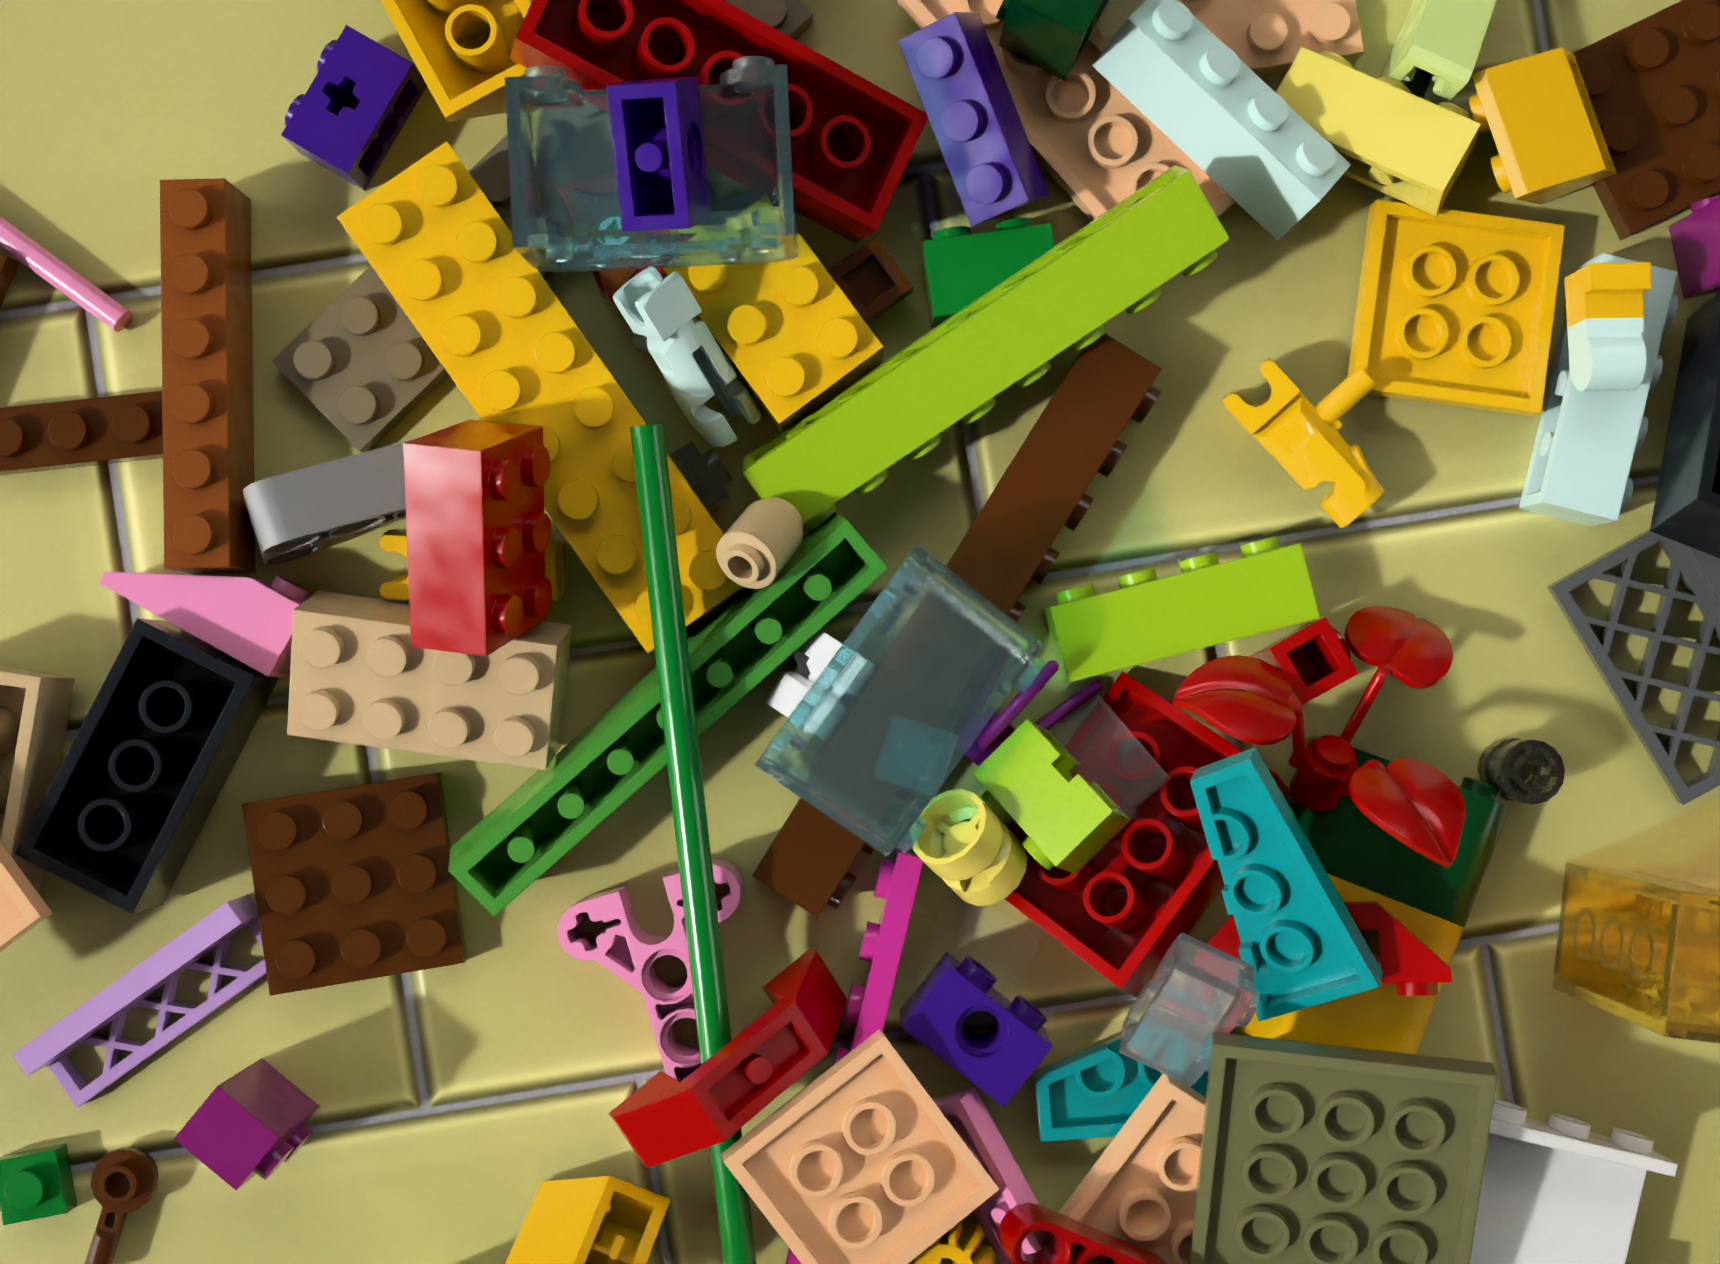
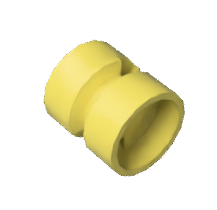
(970, 848)

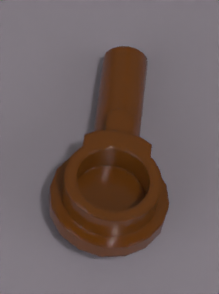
(121, 1184)

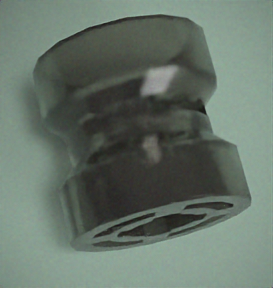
(1506, 768)

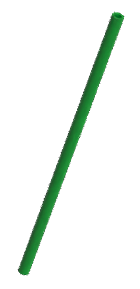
(688, 803)

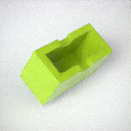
(1060, 813)

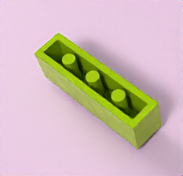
(1180, 612)

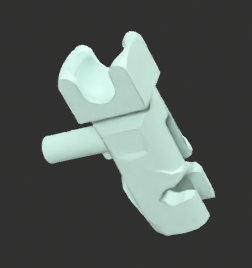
(685, 352)

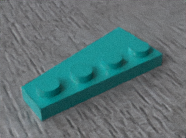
(1278, 891)

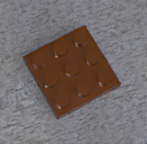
(1658, 112)
(354, 883)

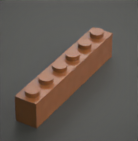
(206, 375)

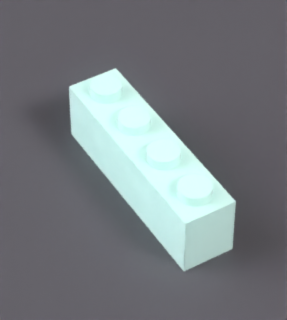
(1221, 114)
(1591, 436)

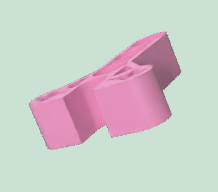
(632, 955)

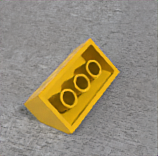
(462, 50)

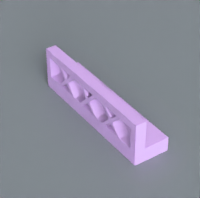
(133, 990)

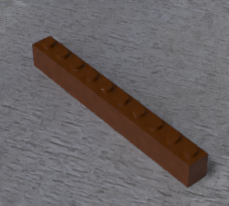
(997, 558)

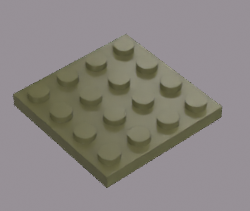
(1338, 1155)

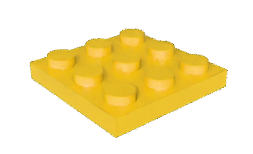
(1457, 307)

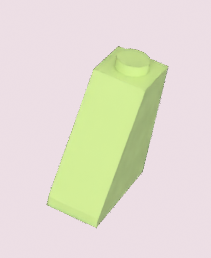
(1439, 46)

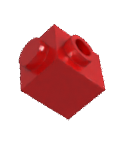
(1312, 658)

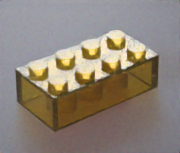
(1641, 949)

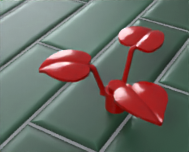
(1407, 796)

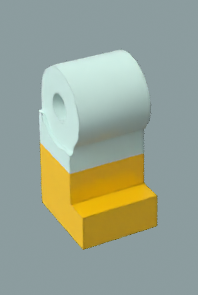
(1607, 325)

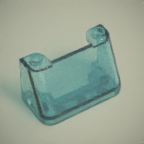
(567, 181)
(901, 703)

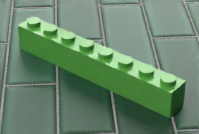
(628, 739)

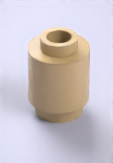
(760, 542)

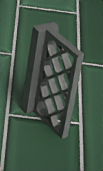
(1702, 579)

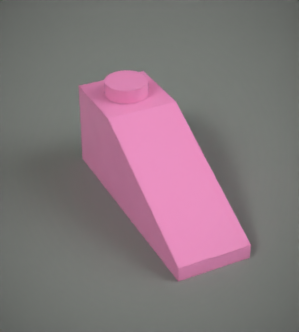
(234, 614)

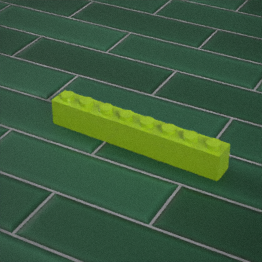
(990, 346)

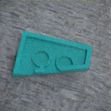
(1093, 1093)

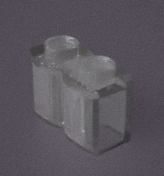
(1183, 1004)

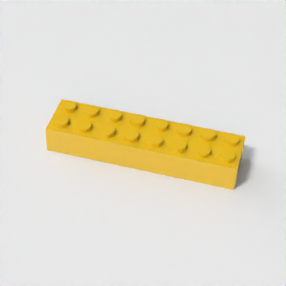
(530, 365)

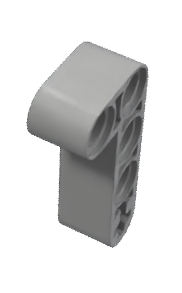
(326, 501)

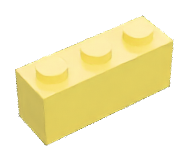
(1382, 128)

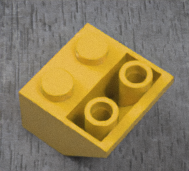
(1541, 126)
(589, 1223)

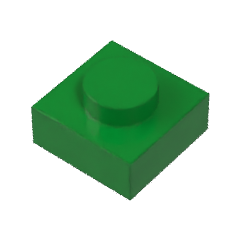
(36, 1184)

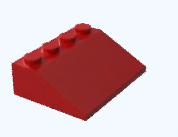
(1153, 872)

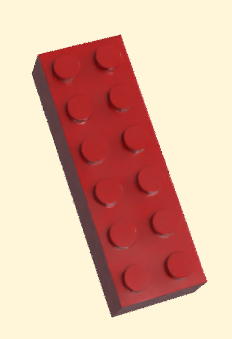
(845, 130)

